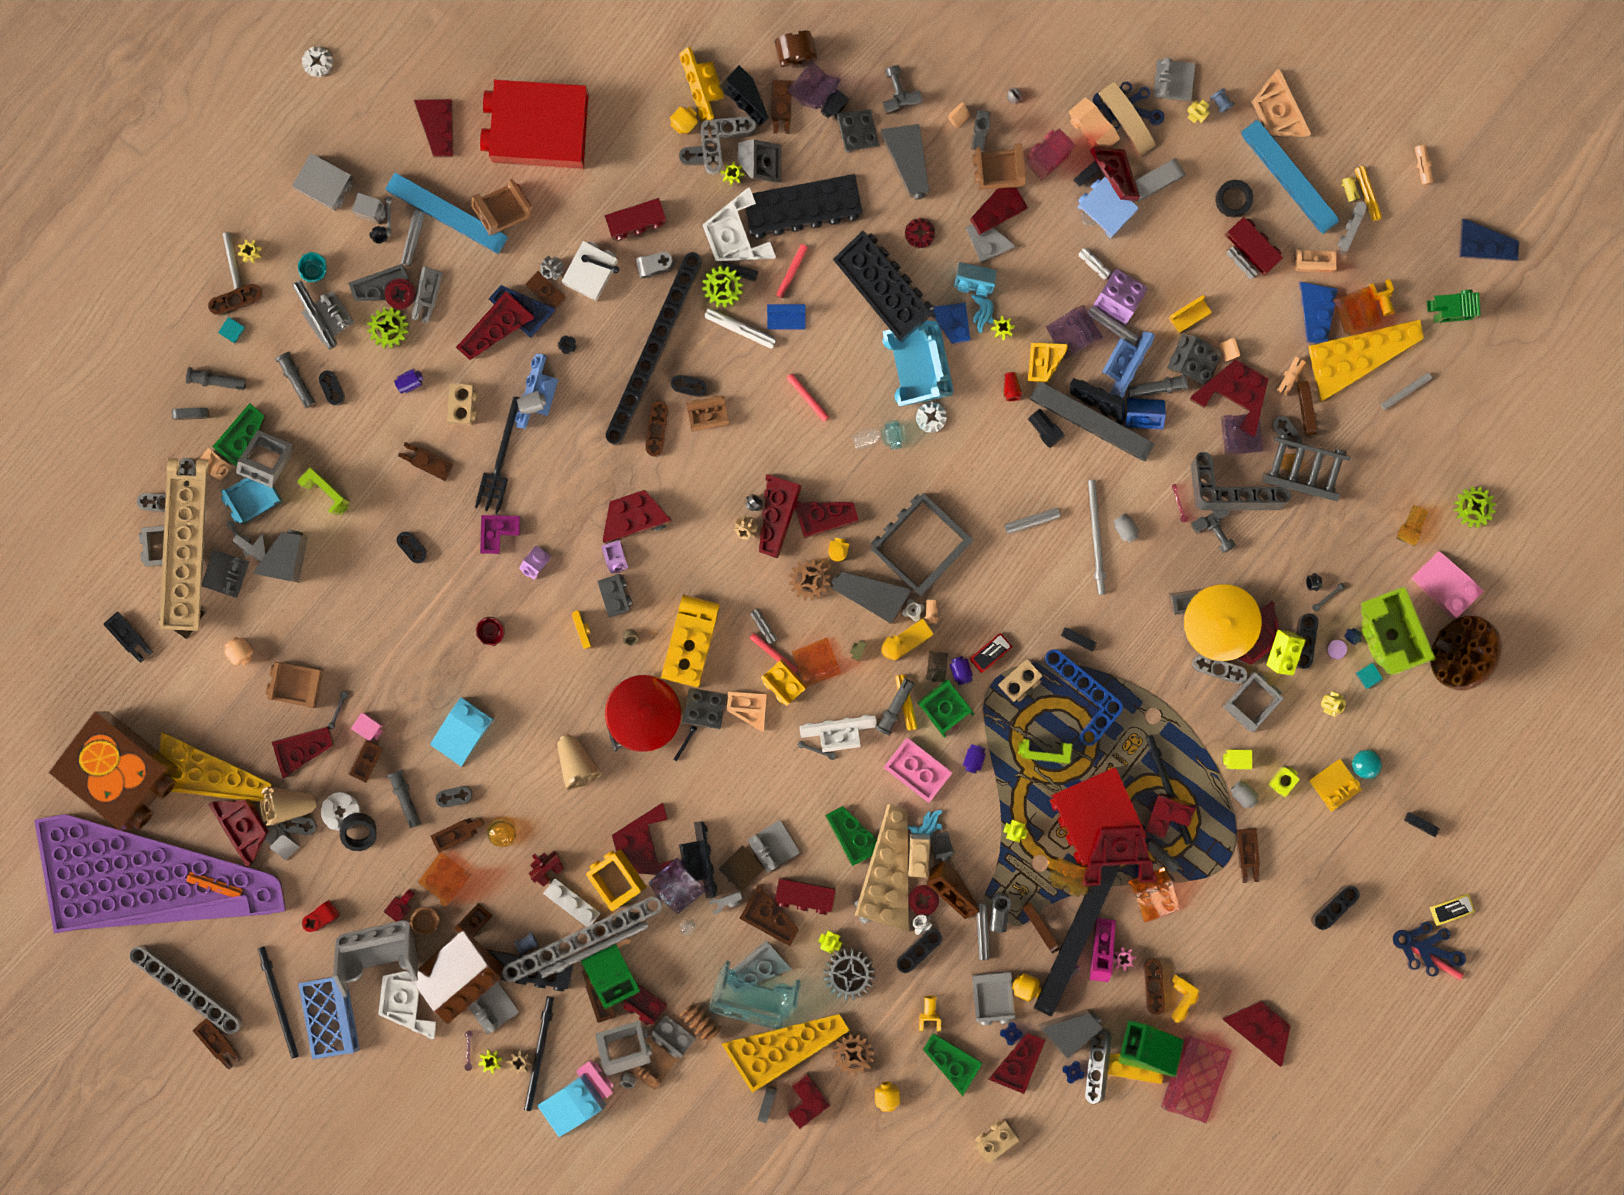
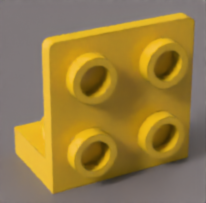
(1190, 997)

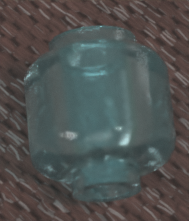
(893, 434)

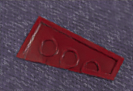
(778, 510)

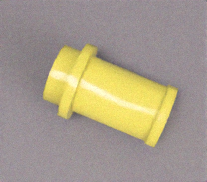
(1350, 189)

